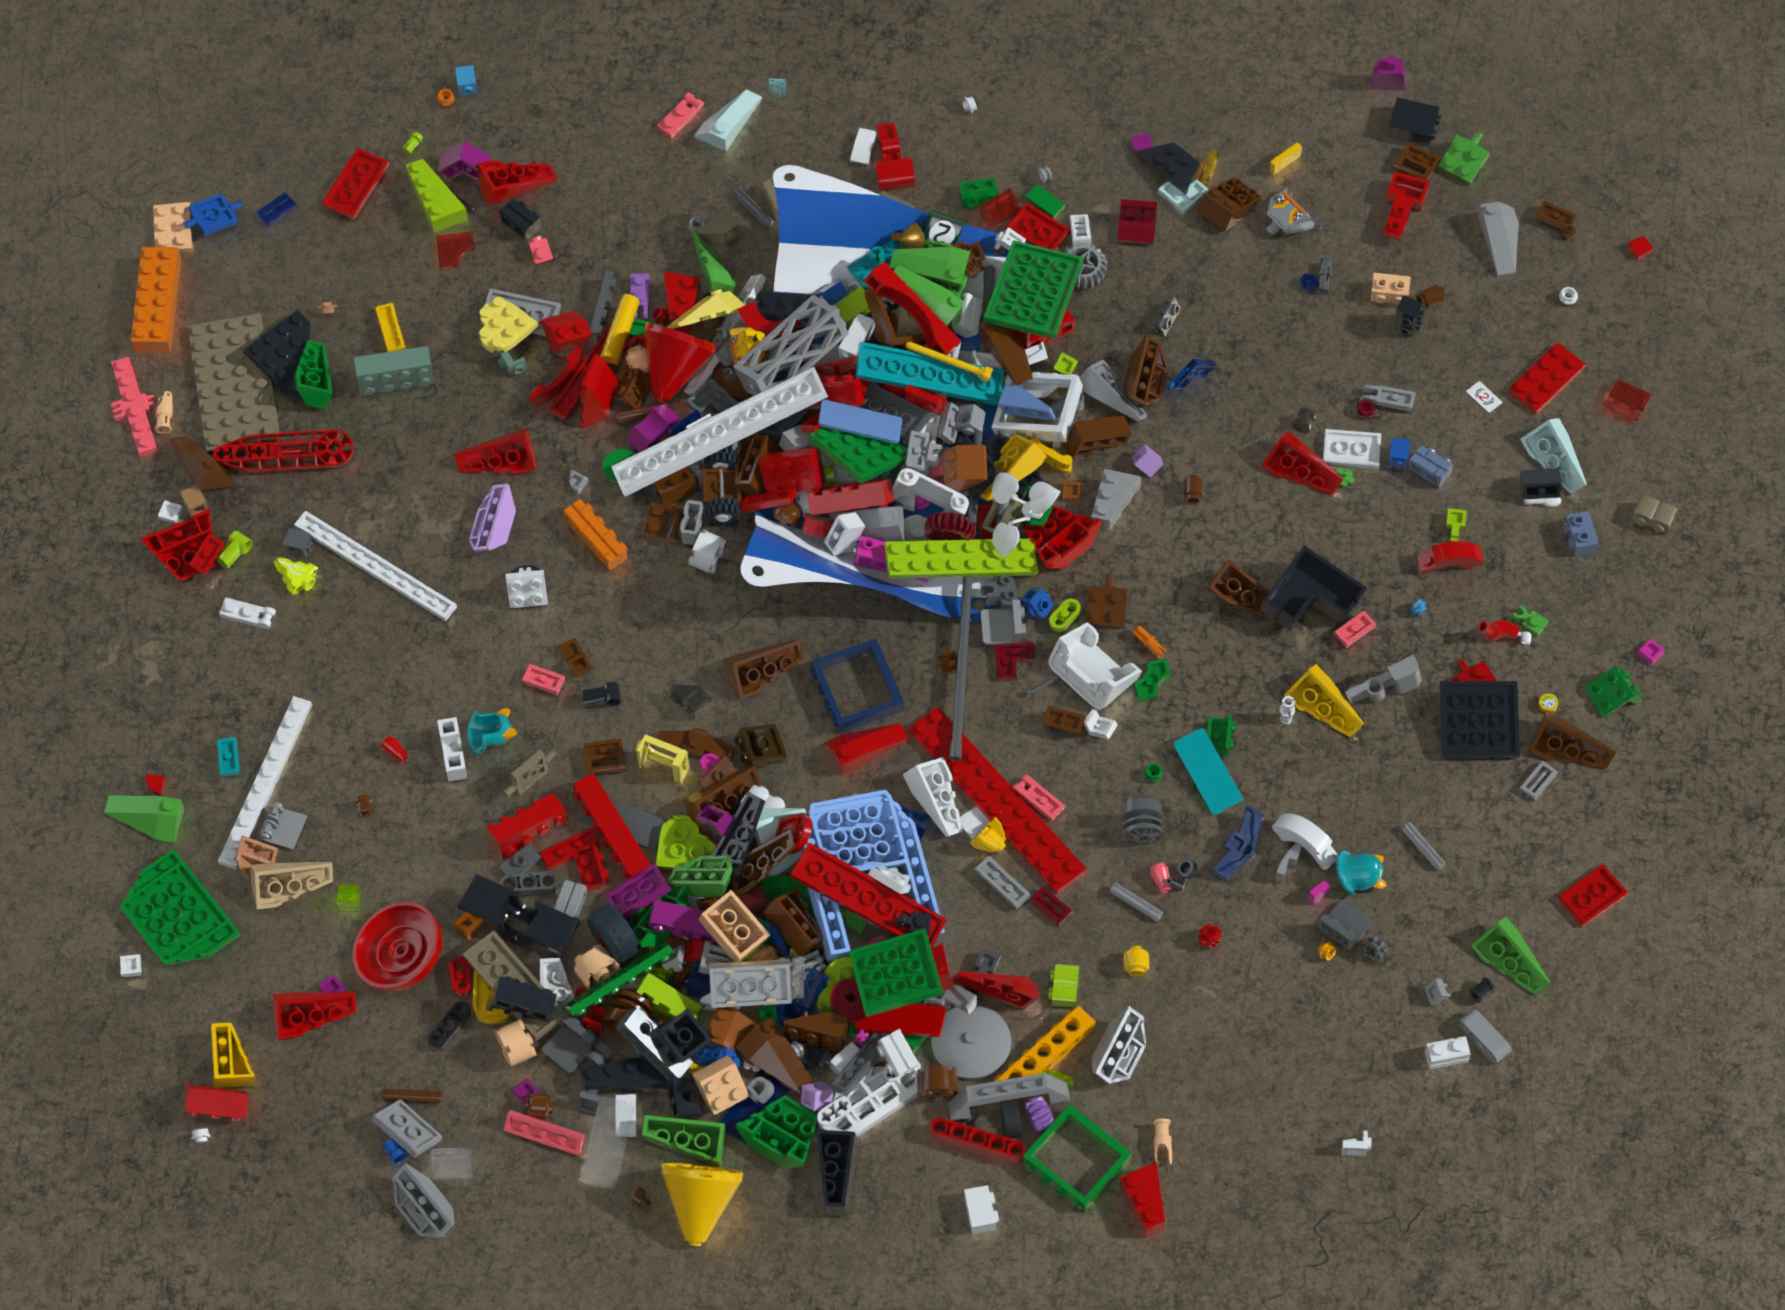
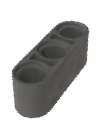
(536, 878)

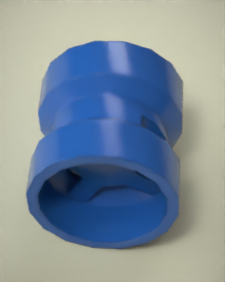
(396, 1152)

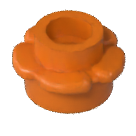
(445, 93)

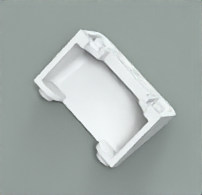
(927, 488)
(1089, 669)

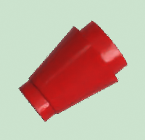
(394, 749)

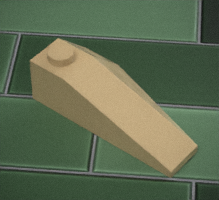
(283, 881)

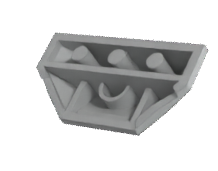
(1120, 1047)
(422, 1203)

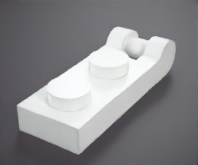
(247, 613)

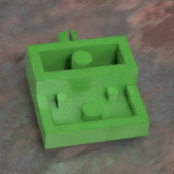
(1465, 157)

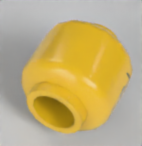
(1136, 961)

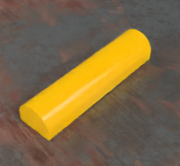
(620, 329)

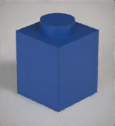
(833, 292)
(1399, 453)

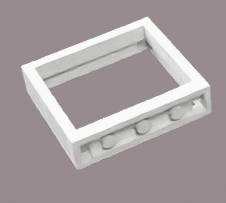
(1054, 433)

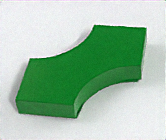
(1147, 687)

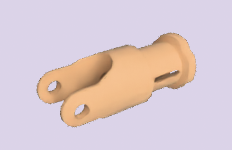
(164, 413)
(1162, 1139)

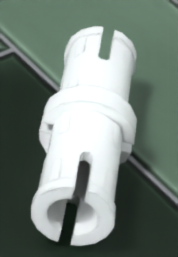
(1287, 710)

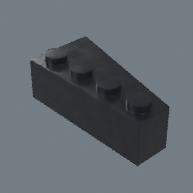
(837, 1166)

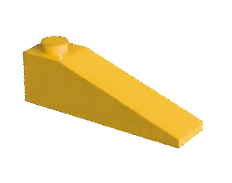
(1018, 458)
(1324, 701)

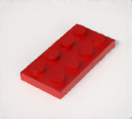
(355, 183)
(1547, 378)

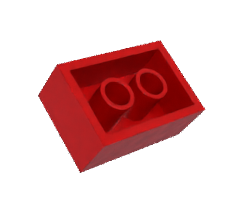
(793, 469)

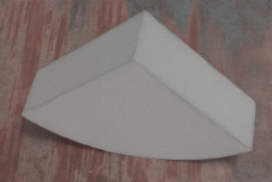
(577, 481)

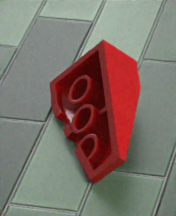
(1299, 463)
(860, 747)
(1007, 988)
(304, 1011)

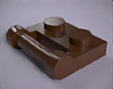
(1418, 158)
(657, 522)
(604, 751)

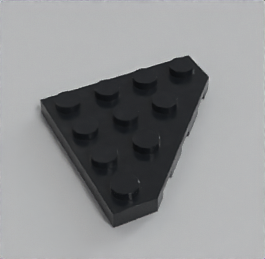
(280, 352)

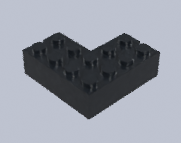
(1316, 582)

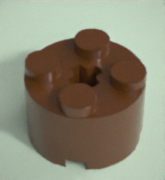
(937, 1083)

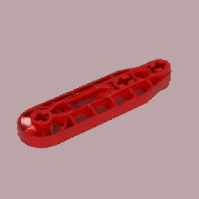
(273, 451)

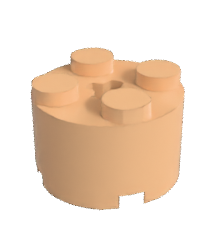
(595, 966)
(515, 1043)

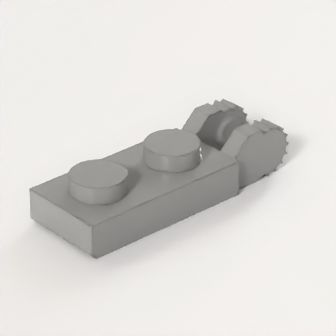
(1389, 397)

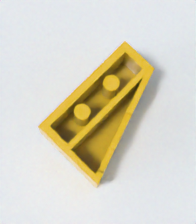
(228, 1058)

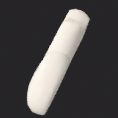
(1547, 502)

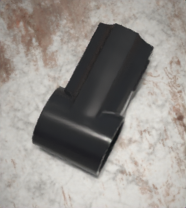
(607, 694)

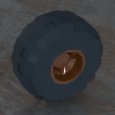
(613, 933)

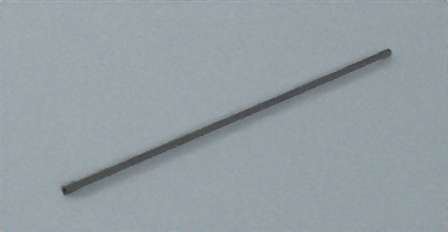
(956, 745)

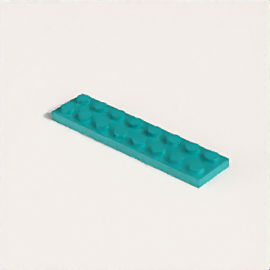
(930, 375)

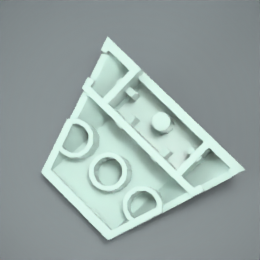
(767, 829)

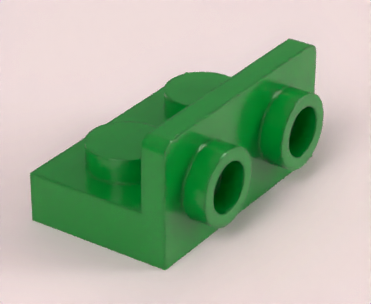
(977, 192)

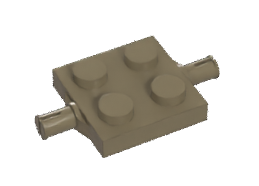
(529, 772)

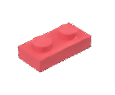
(1355, 629)
(543, 679)

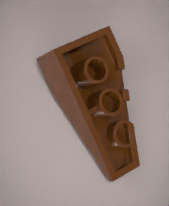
(201, 466)
(773, 1053)

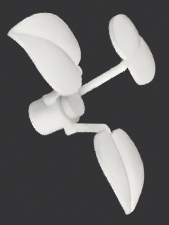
(1041, 498)

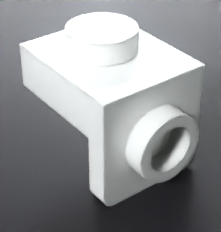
(1099, 726)

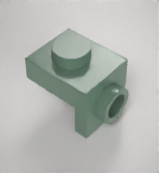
(512, 367)

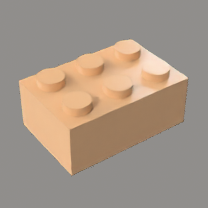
(733, 927)

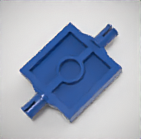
(213, 214)

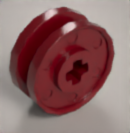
(840, 1003)

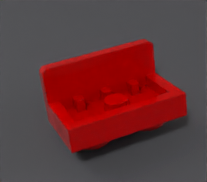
(925, 400)

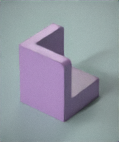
(1147, 460)
(816, 1095)

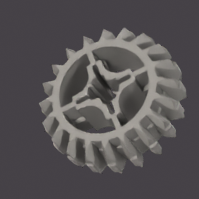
(1089, 274)

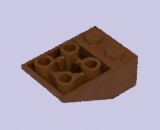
(1228, 203)
(819, 1030)

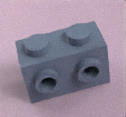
(1581, 534)

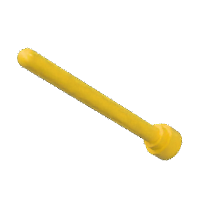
(983, 372)

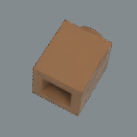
(194, 500)

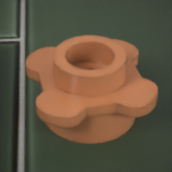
(326, 307)

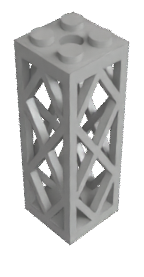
(823, 321)

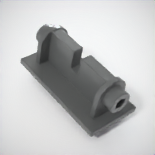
(1169, 310)

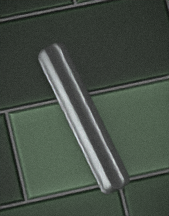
(753, 208)

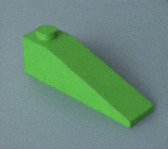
(714, 271)
(937, 298)
(152, 815)
(1511, 955)

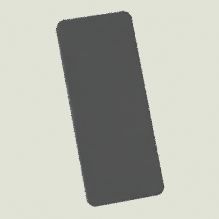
(642, 825)

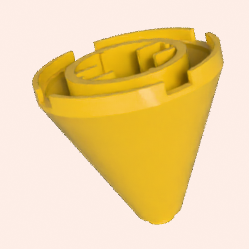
(699, 1196)

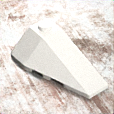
(933, 790)

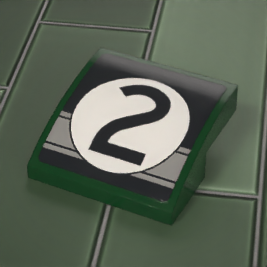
(942, 227)

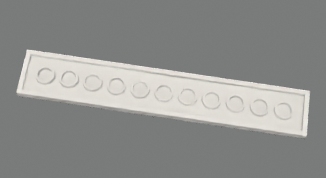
(719, 431)

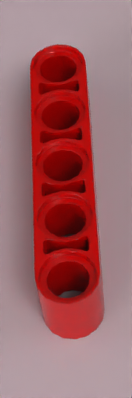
(971, 1133)

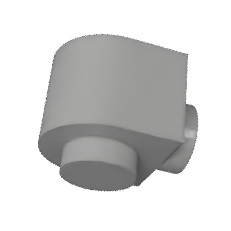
(760, 1089)

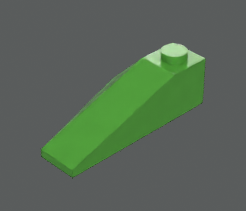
(935, 263)

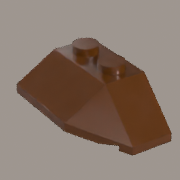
(1146, 372)

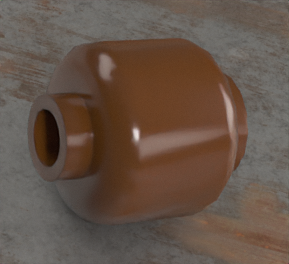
(539, 1105)

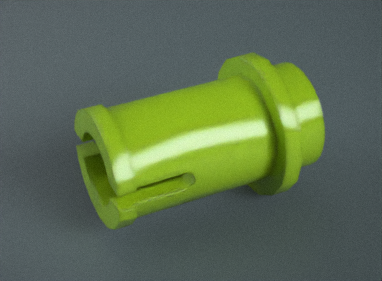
(413, 141)

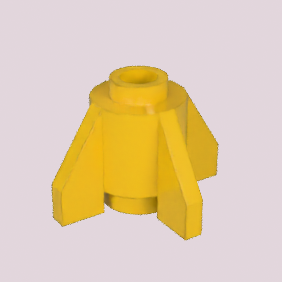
(990, 838)

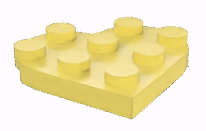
(504, 325)

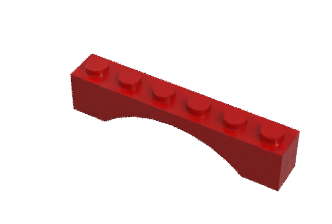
(888, 284)

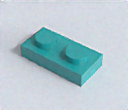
(228, 757)

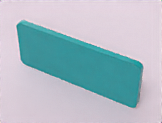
(1208, 771)

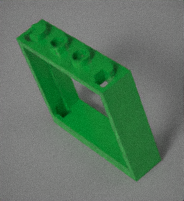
(1099, 1136)

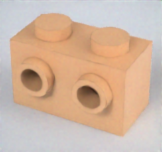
(1389, 288)

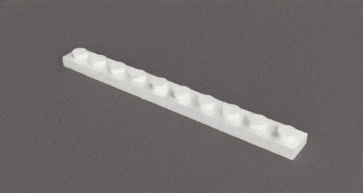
(376, 566)
(266, 779)

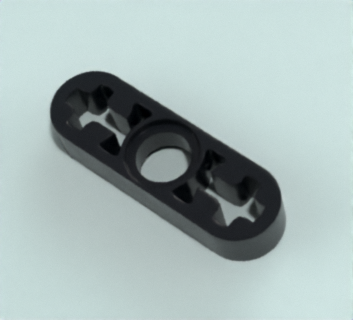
(462, 1018)

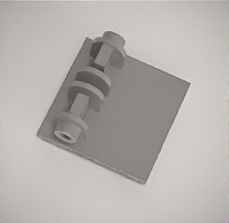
(282, 826)

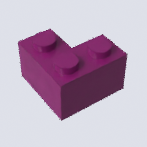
(462, 159)

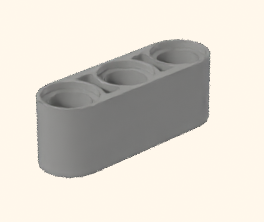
(1485, 1036)

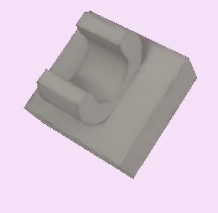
(675, 960)
(1436, 991)

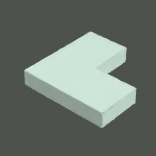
(1181, 201)

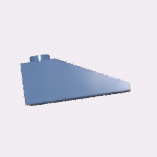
(1020, 402)

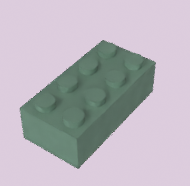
(394, 370)

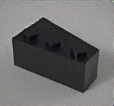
(521, 998)

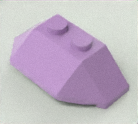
(493, 519)

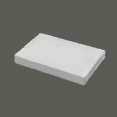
(1352, 448)

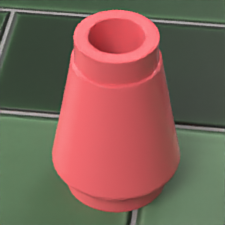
(1159, 874)

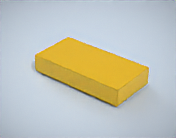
(1285, 158)

